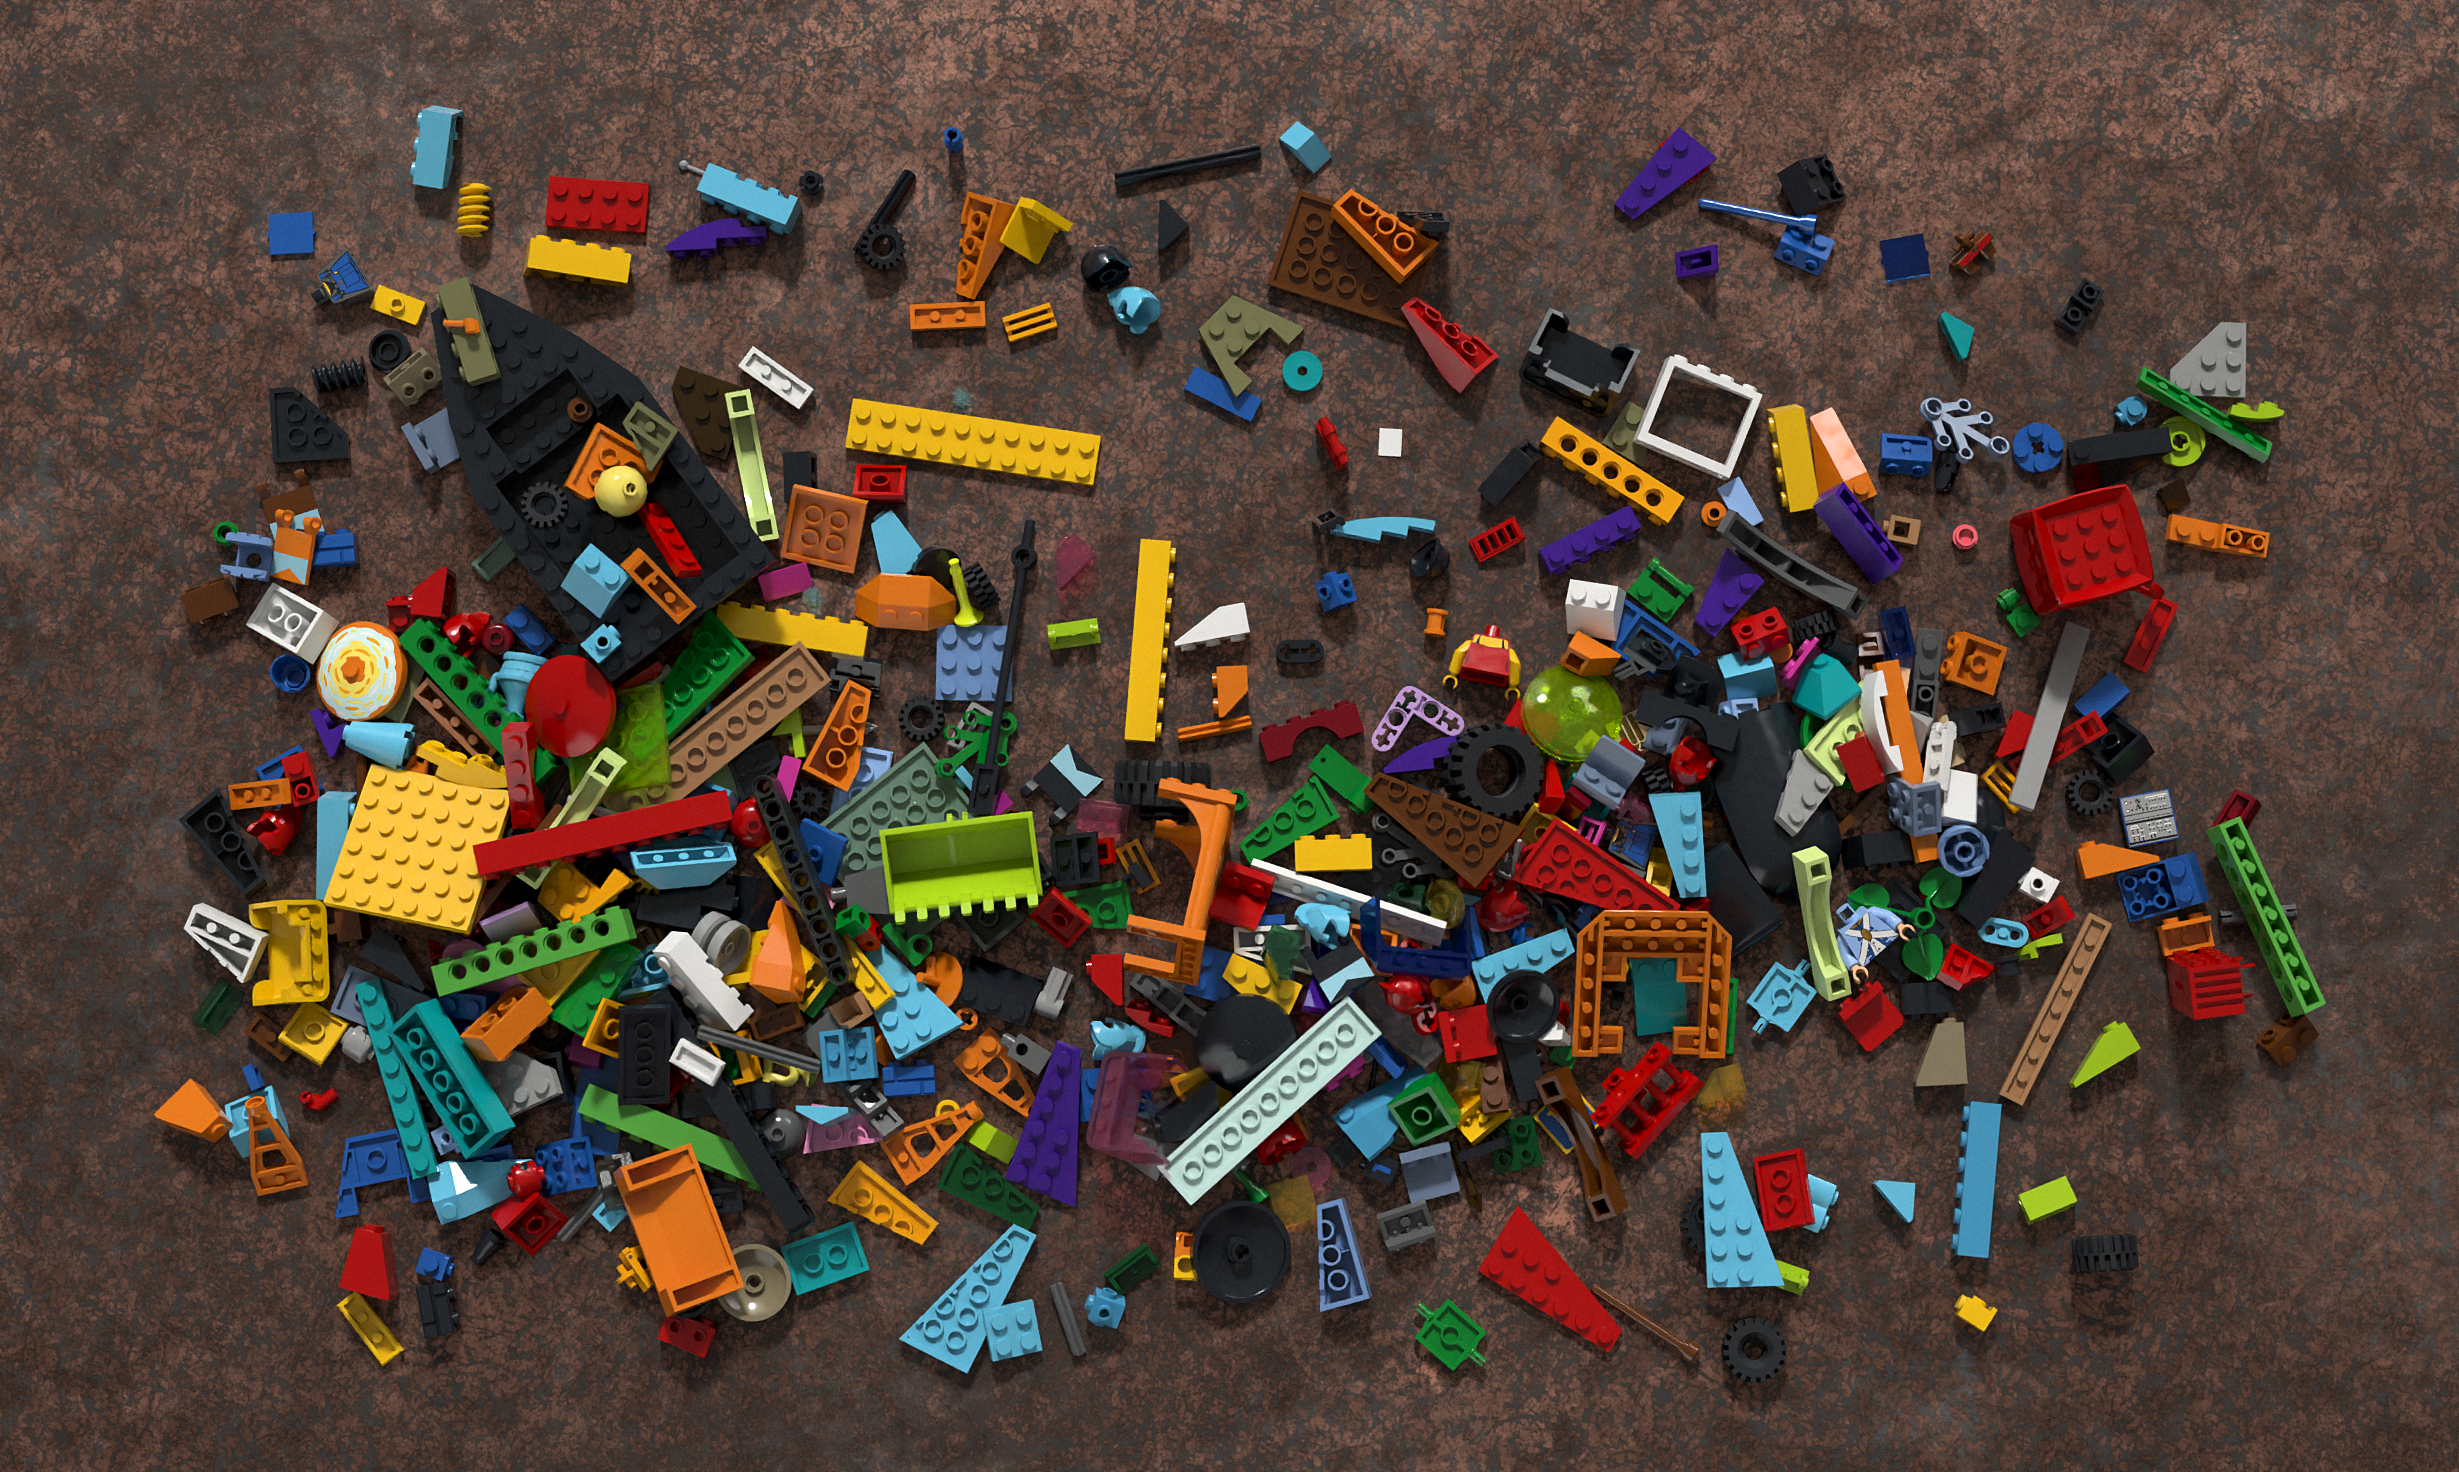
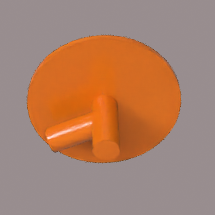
(942, 976)

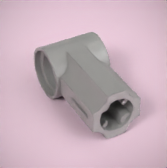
(1051, 998)

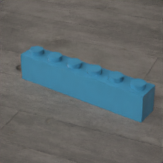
(1977, 1179)

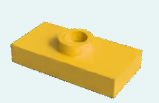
(398, 305)

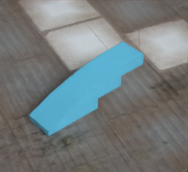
(1372, 528)

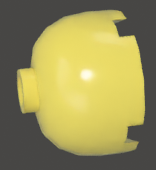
(621, 491)

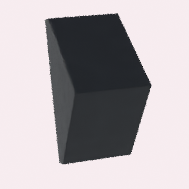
(1171, 227)

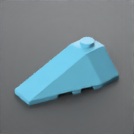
(469, 1187)

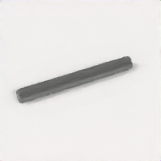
(758, 1049)

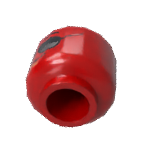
(525, 1178)

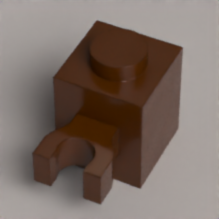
(350, 928)

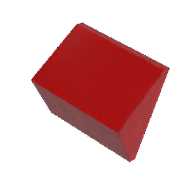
(881, 483)
(1061, 917)

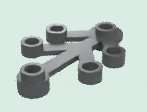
(1416, 850)

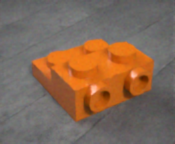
(1973, 663)

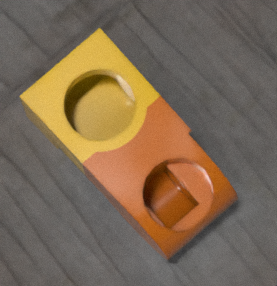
(1182, 1263)

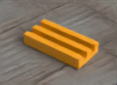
(1009, 328)
(1990, 771)
(1128, 847)

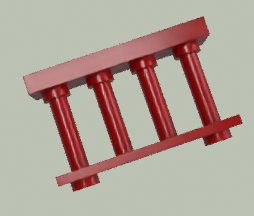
(1662, 1111)

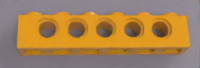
(1605, 458)

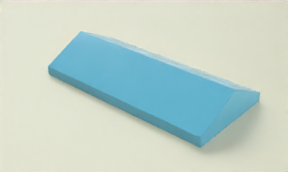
(827, 1115)

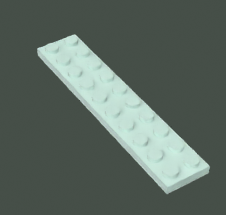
(1270, 1099)

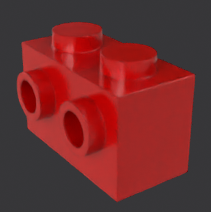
(1765, 634)
(689, 1334)

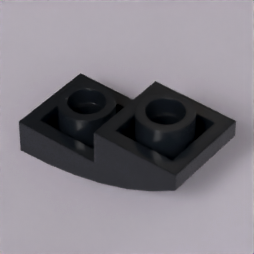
(2079, 306)

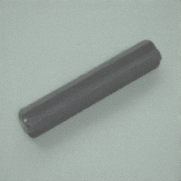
(581, 1216)
(1067, 1318)

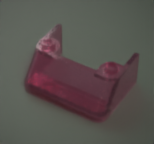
(1117, 1104)

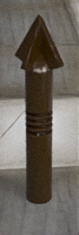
(1475, 1198)

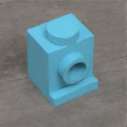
(600, 653)

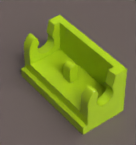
(2047, 1200)

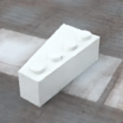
(700, 983)

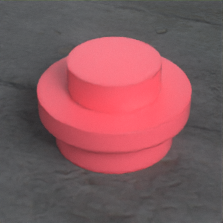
(1964, 537)

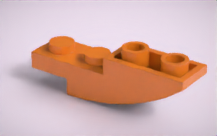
(2217, 537)

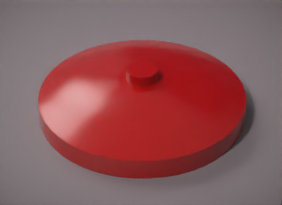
(571, 705)

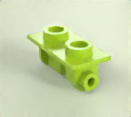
(1073, 634)
(1794, 1278)

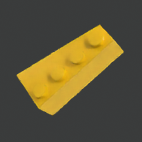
(577, 261)

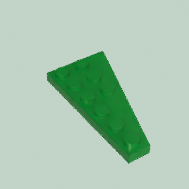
(702, 672)

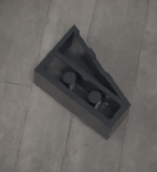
(1878, 849)

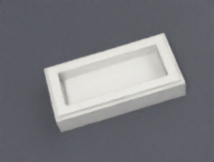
(697, 1062)

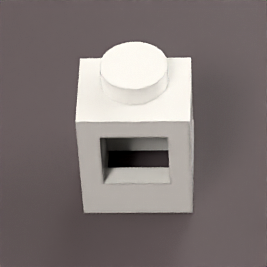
(2040, 894)

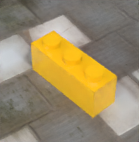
(1333, 854)

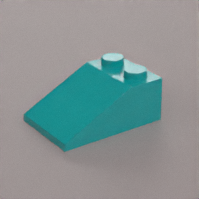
(1656, 995)

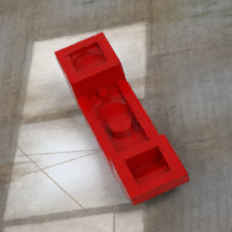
(2071, 738)

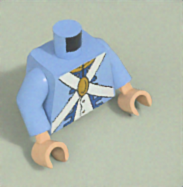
(1866, 935)

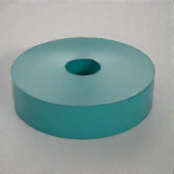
(1299, 360)

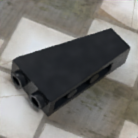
(2000, 873)

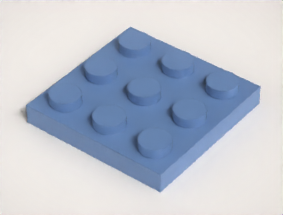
(970, 663)

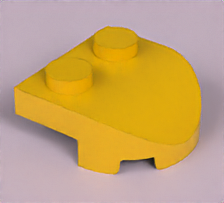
(1472, 1122)

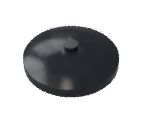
(1242, 1039)
(1240, 1251)

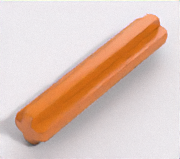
(1214, 728)

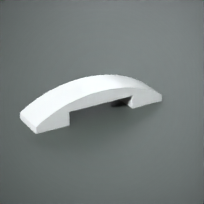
(1874, 723)

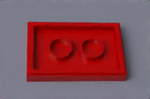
(1784, 1190)

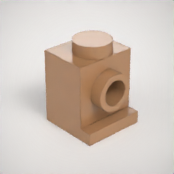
(1908, 525)

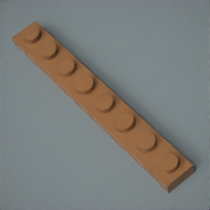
(2055, 1009)

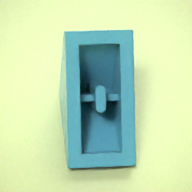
(1306, 147)
(1899, 1196)

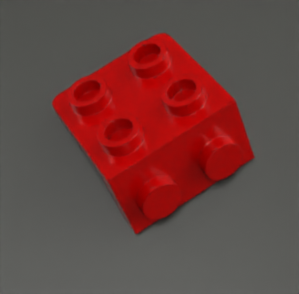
(1870, 1016)

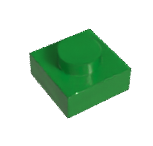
(1563, 1056)

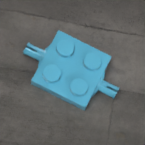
(1781, 996)

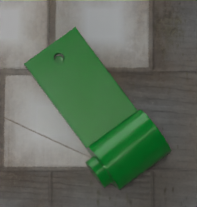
(1343, 779)

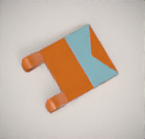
(294, 548)

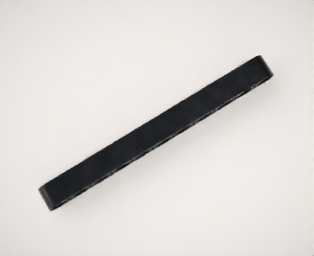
(741, 1124)

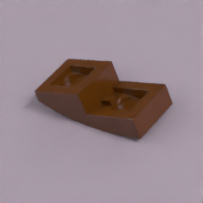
(1870, 652)

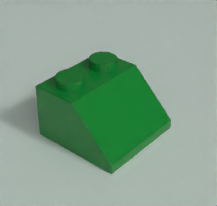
(1425, 1109)

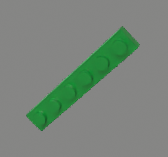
(2203, 414)

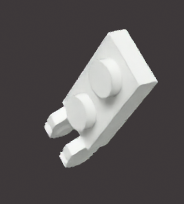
(1939, 753)

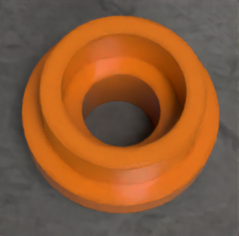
(1705, 513)

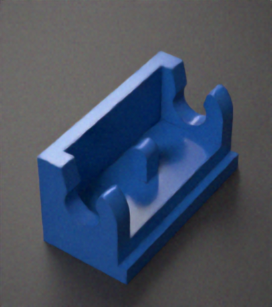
(2103, 697)

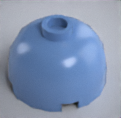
(1962, 850)

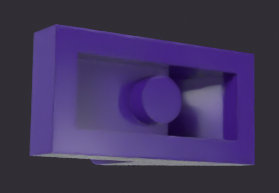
(330, 737)

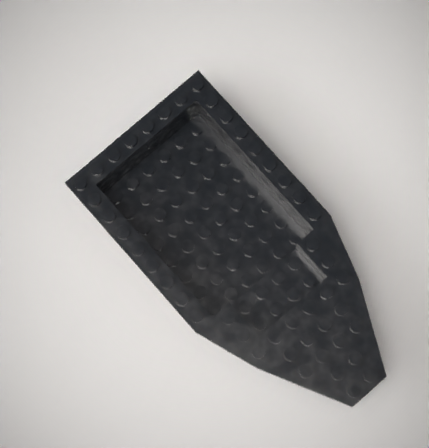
(521, 435)

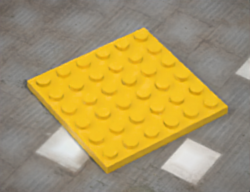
(414, 851)

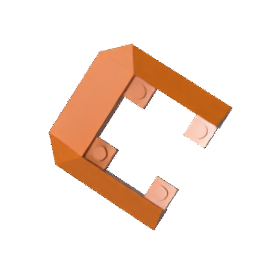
(1701, 956)

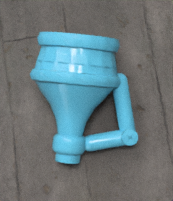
(514, 680)

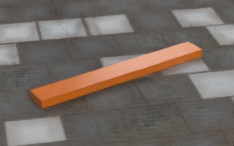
(1901, 733)

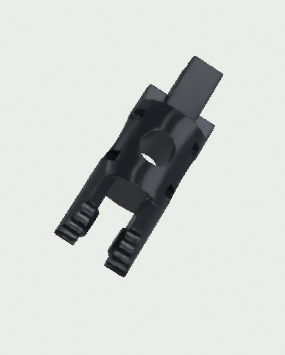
(1947, 467)

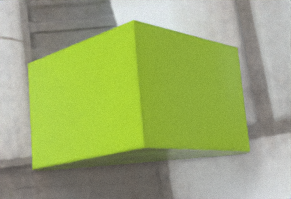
(992, 1141)

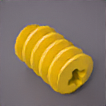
(473, 209)

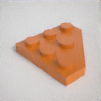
(601, 452)

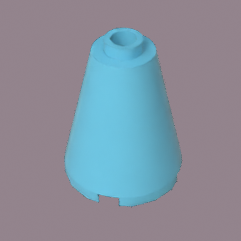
(381, 741)

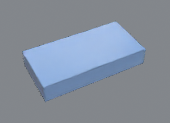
(1738, 499)

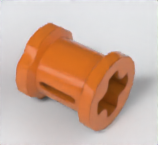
(1435, 622)
(974, 1019)

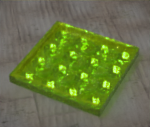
(637, 737)

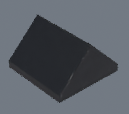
(755, 901)

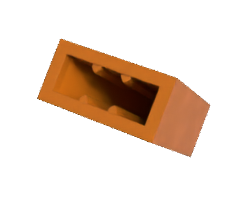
(195, 1113)

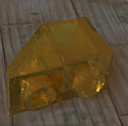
(1720, 1084)

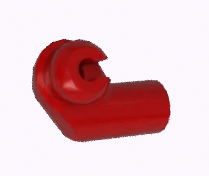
(318, 1102)

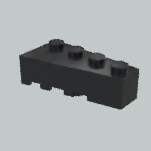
(220, 836)

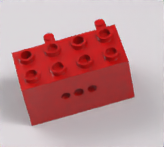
(2206, 983)

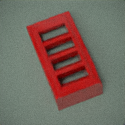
(1493, 532)
(1552, 792)

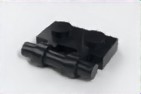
(856, 668)

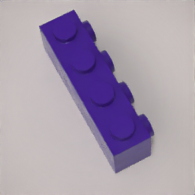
(1858, 533)
(1589, 540)

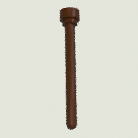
(1686, 1348)

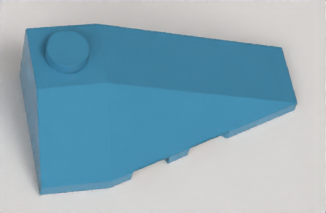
(1368, 1118)

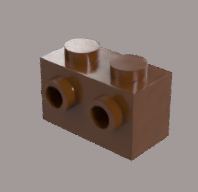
(210, 599)

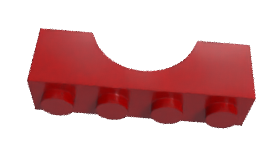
(519, 751)

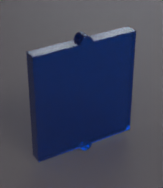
(1904, 257)

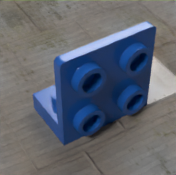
(566, 1165)

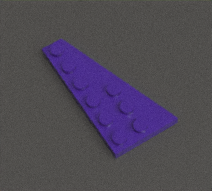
(1050, 1139)

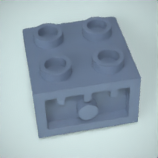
(433, 441)
(1667, 736)
(1608, 771)
(1915, 807)
(1429, 1172)

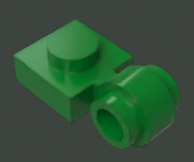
(2021, 618)

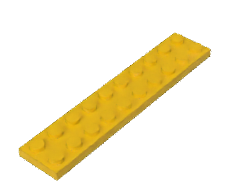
(973, 442)

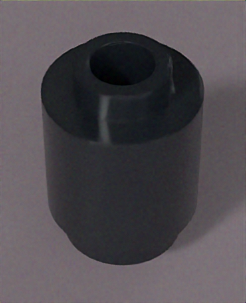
(1839, 648)

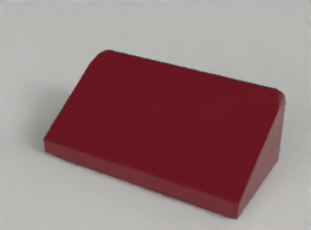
(2239, 805)

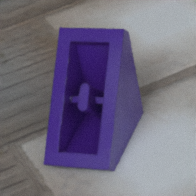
(1697, 262)

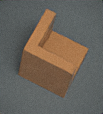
(851, 1010)

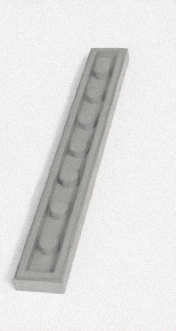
(2049, 716)

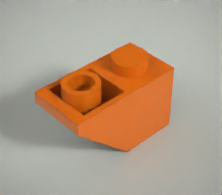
(1589, 656)
(1232, 688)

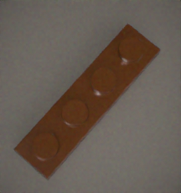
(1493, 1088)

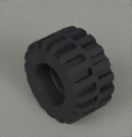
(2105, 1253)

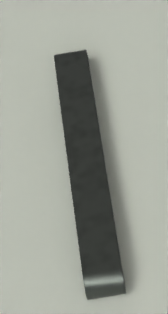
(794, 872)

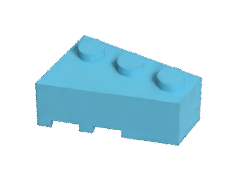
(435, 146)

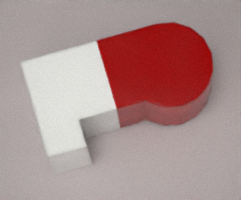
(1556, 1035)

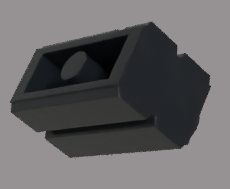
(438, 1309)

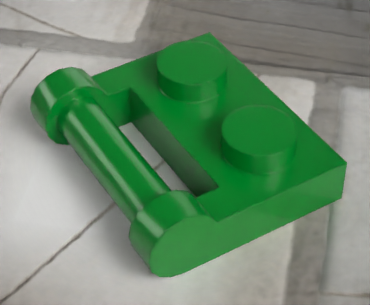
(1654, 597)

